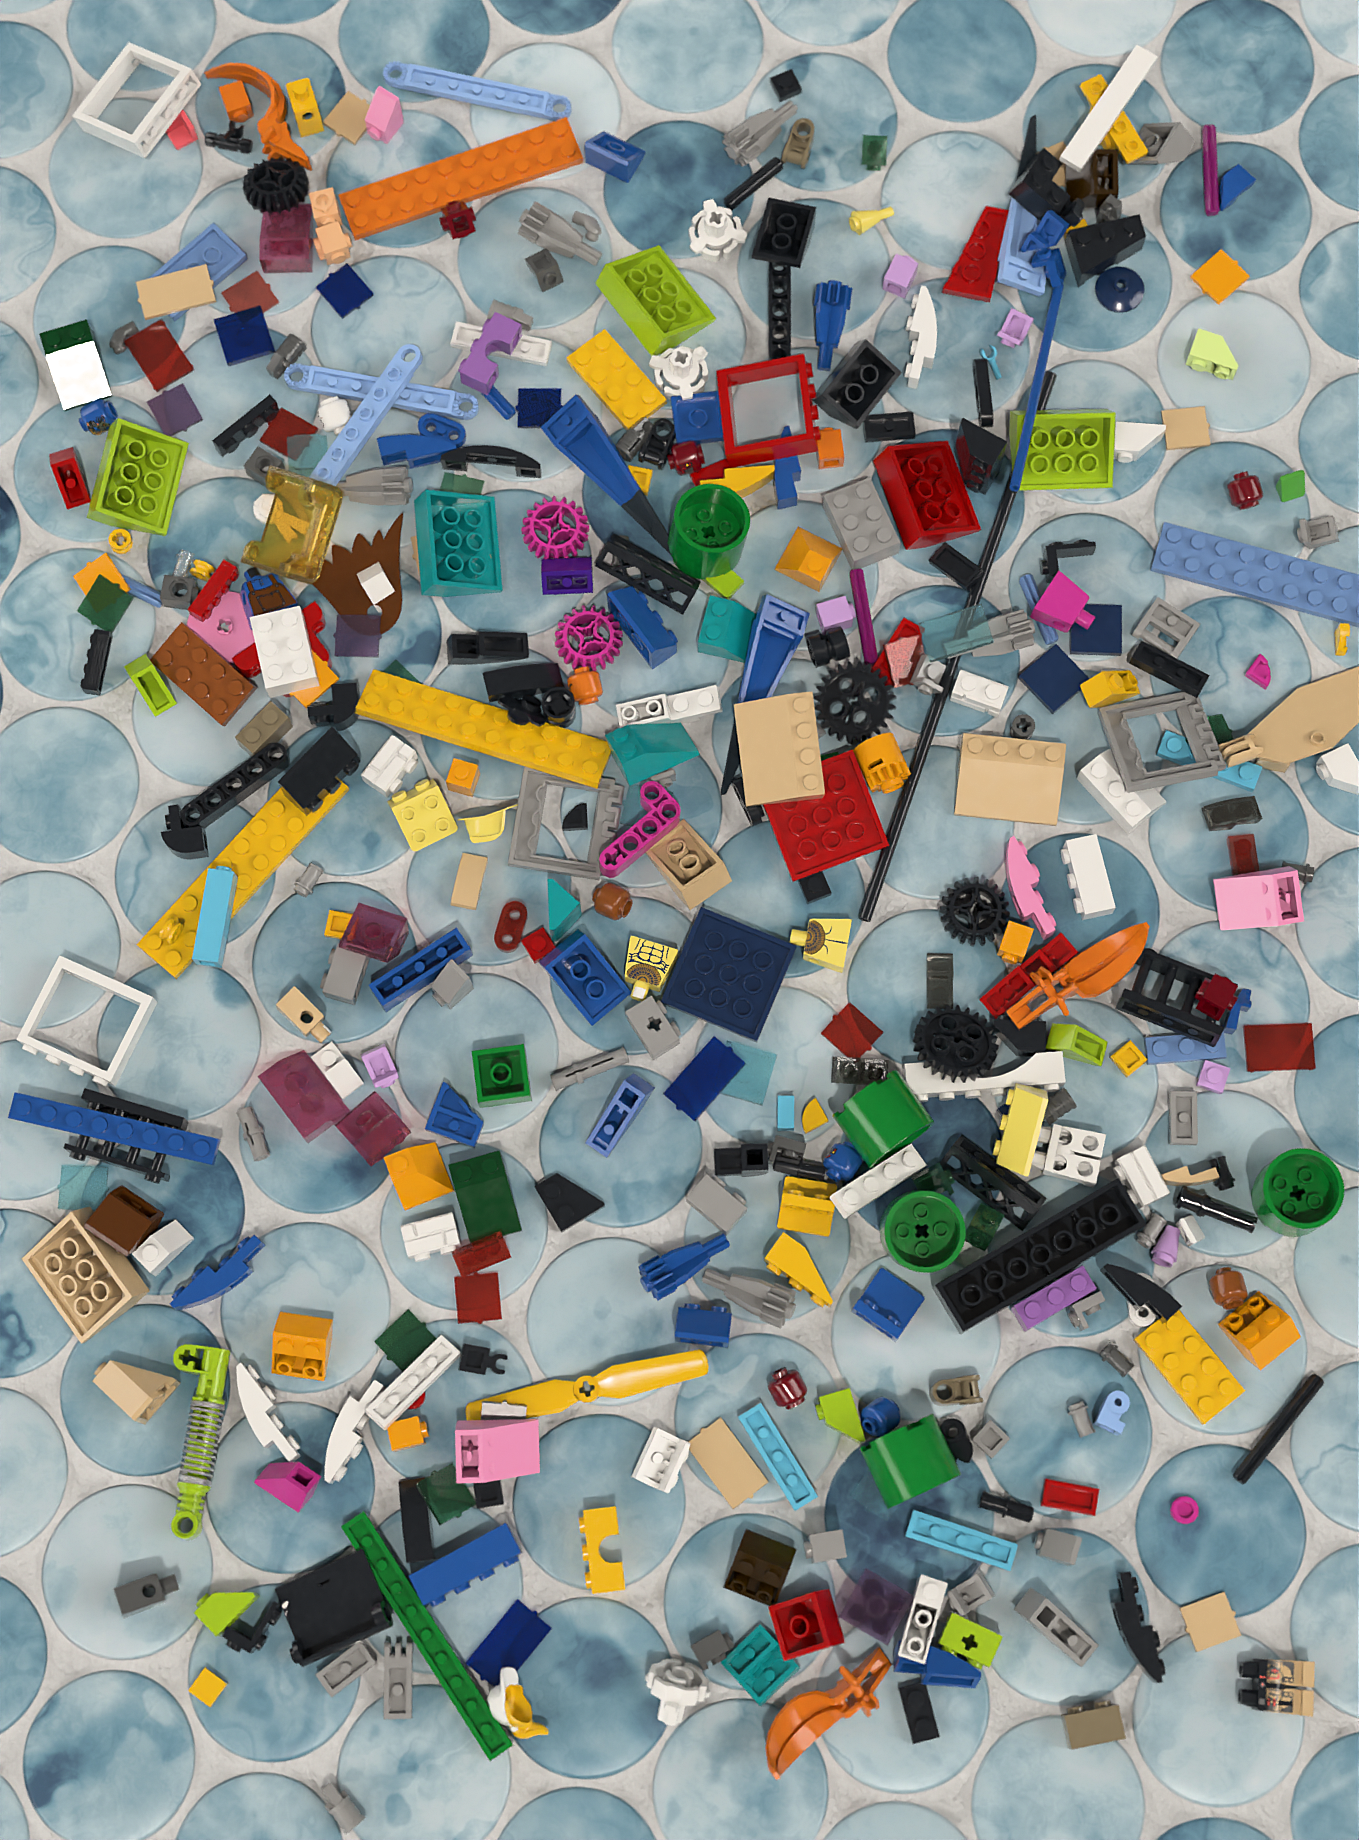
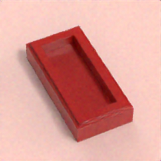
(1070, 1497)

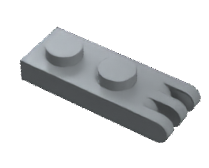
(398, 1681)

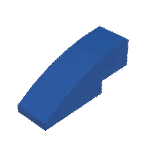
(414, 448)
(785, 474)
(939, 1669)

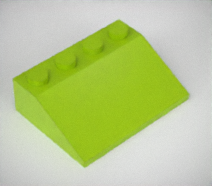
(654, 299)
(1066, 449)
(137, 478)

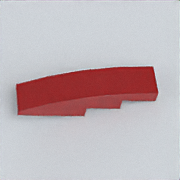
(1019, 983)

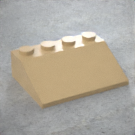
(779, 749)
(1009, 779)
(84, 1276)

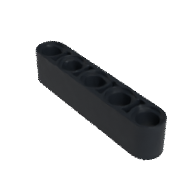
(782, 303)
(239, 775)

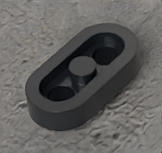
(752, 813)

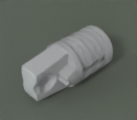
(512, 313)
(342, 1808)

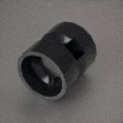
(828, 646)
(559, 707)

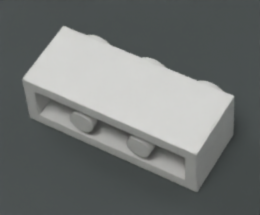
(1088, 877)

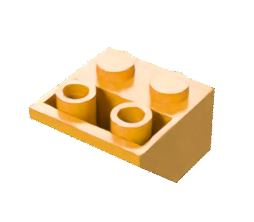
(1260, 1330)
(301, 1346)

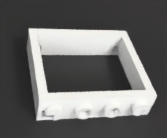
(160, 115)
(112, 1075)

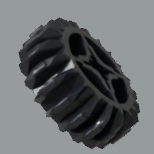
(275, 185)
(963, 911)

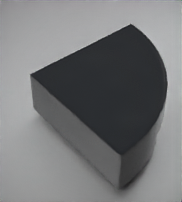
(576, 819)

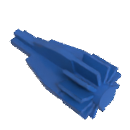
(831, 302)
(666, 1273)

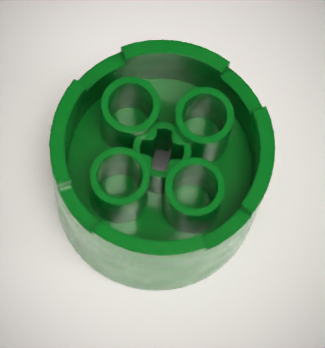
(710, 513)
(883, 1119)
(1302, 1172)
(943, 1227)
(910, 1461)

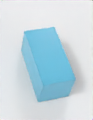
(785, 1113)

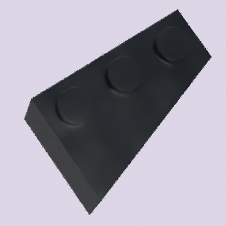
(1103, 245)

